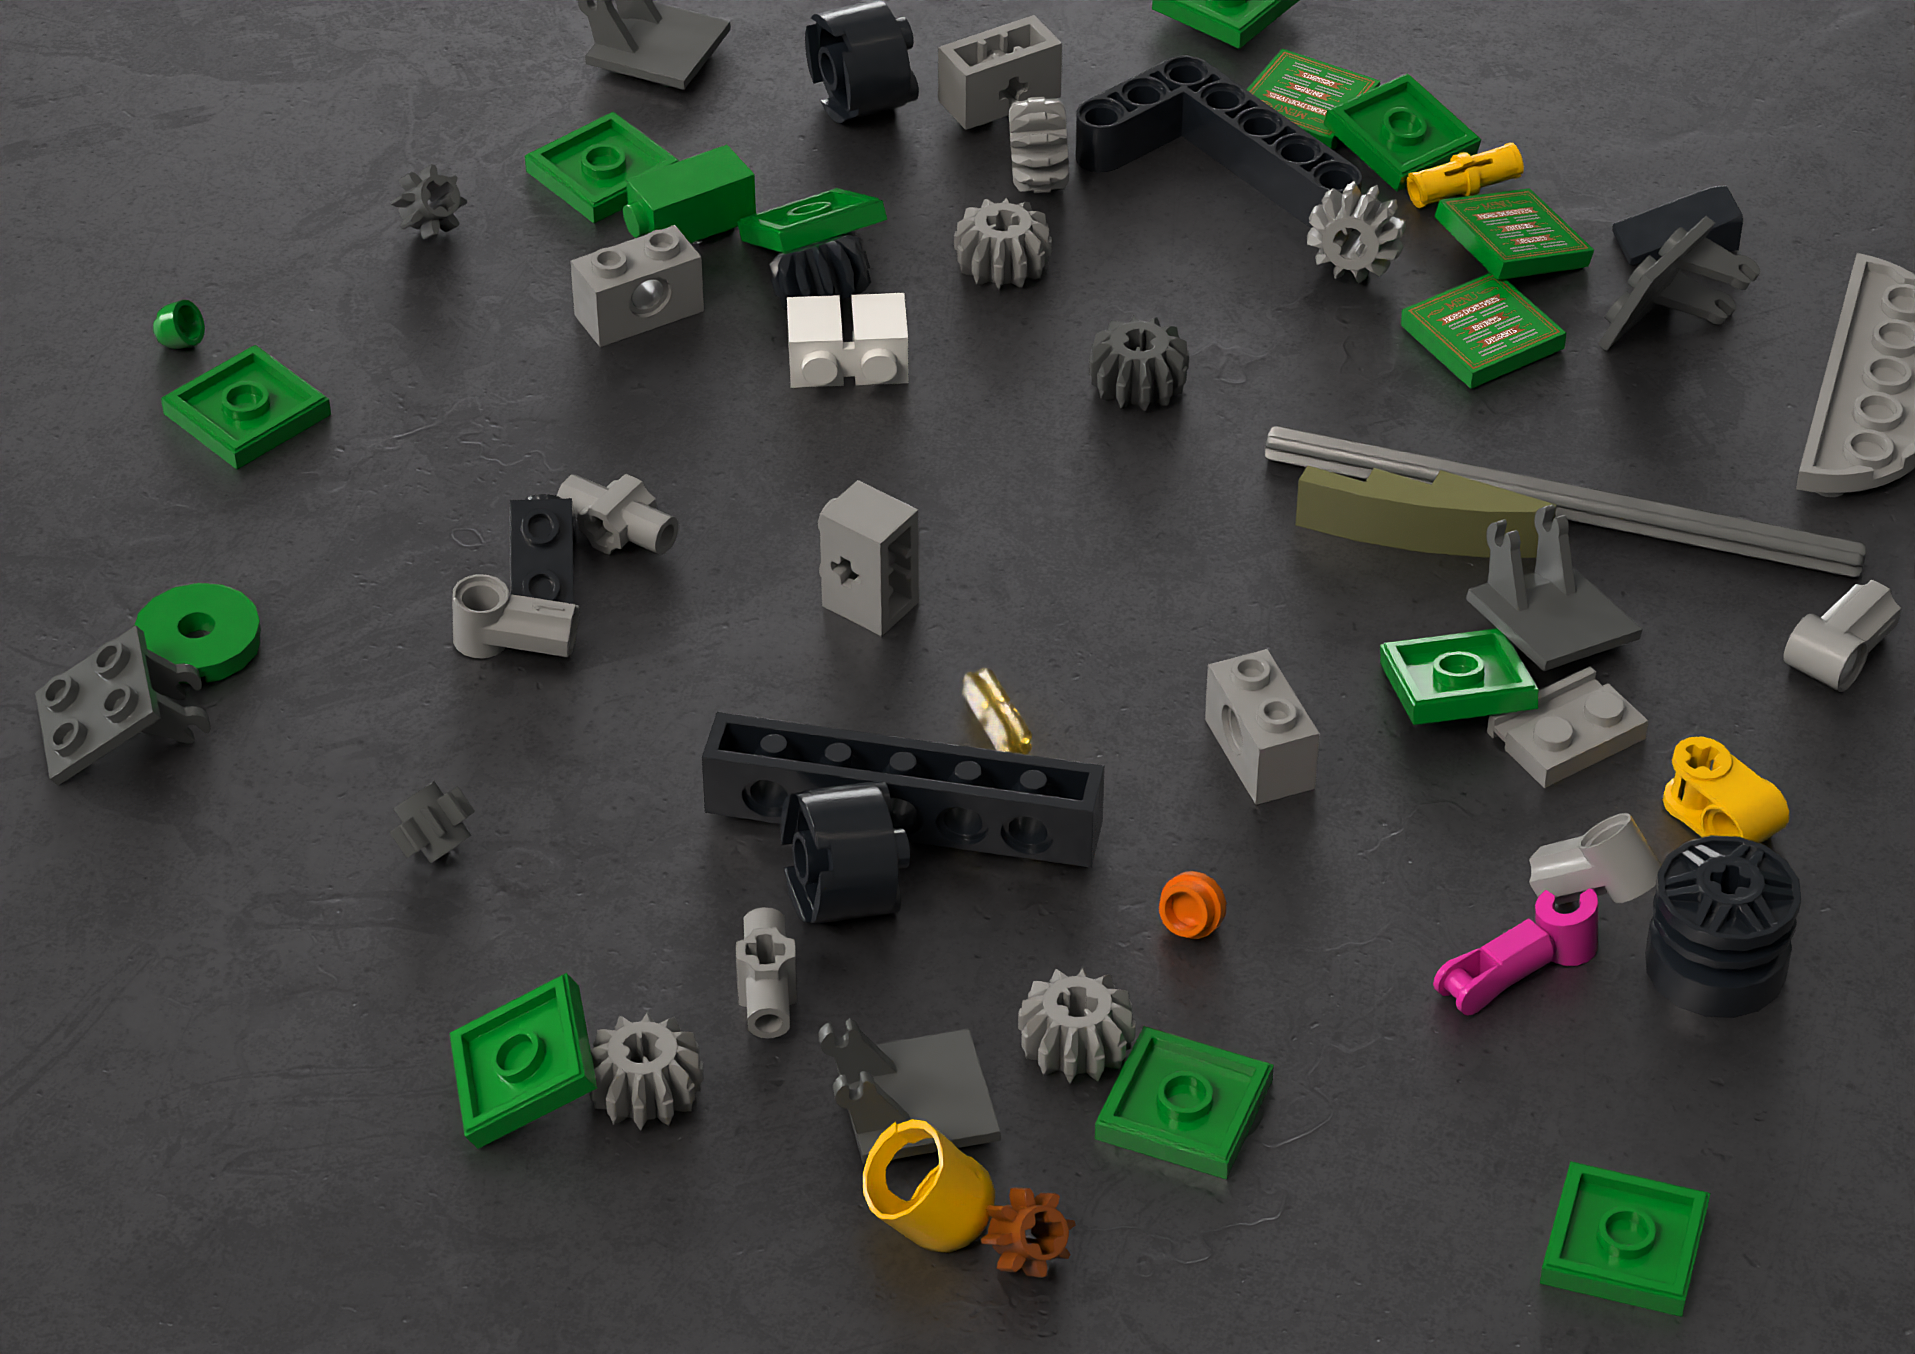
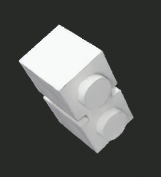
(877, 345)

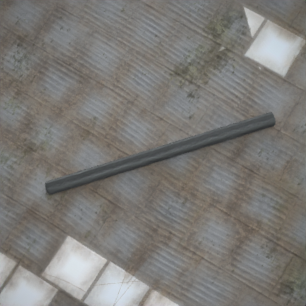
(1583, 504)

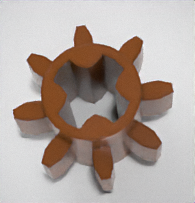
(1047, 1235)

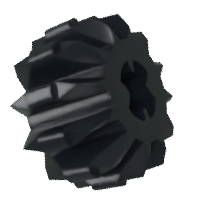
(821, 269)

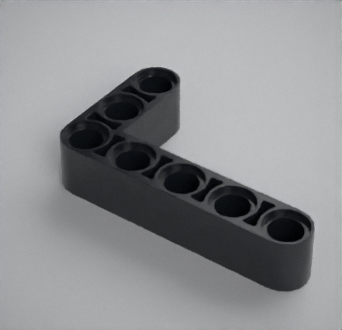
(1220, 119)

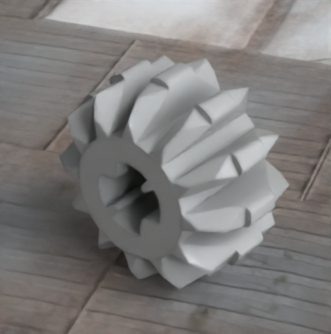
(1039, 145)
(1002, 243)
(1346, 250)
(1076, 1024)
(645, 1070)

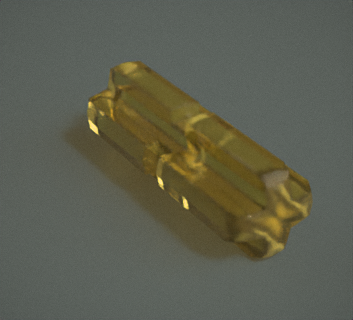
(993, 708)

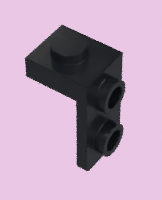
(542, 547)

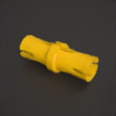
(1465, 175)

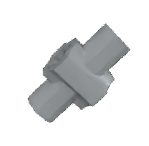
(619, 514)
(766, 972)

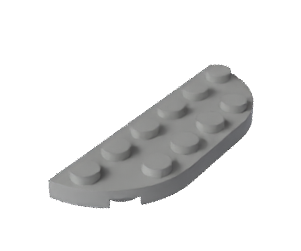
(1867, 396)

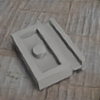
(1571, 729)

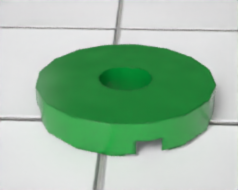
(202, 607)

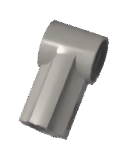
(492, 619)
(1838, 643)
(1607, 859)

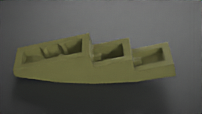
(1415, 515)

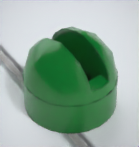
(179, 325)

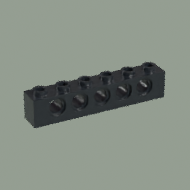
(935, 789)

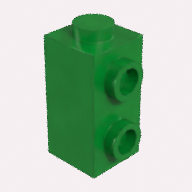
(695, 195)

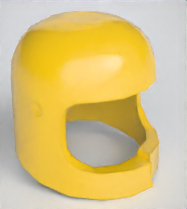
(947, 1204)

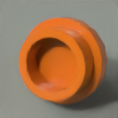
(1192, 905)

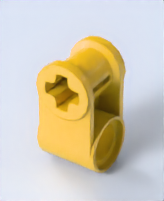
(1724, 799)

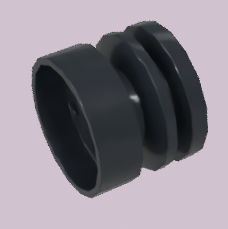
(1722, 926)

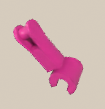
(1554, 937)

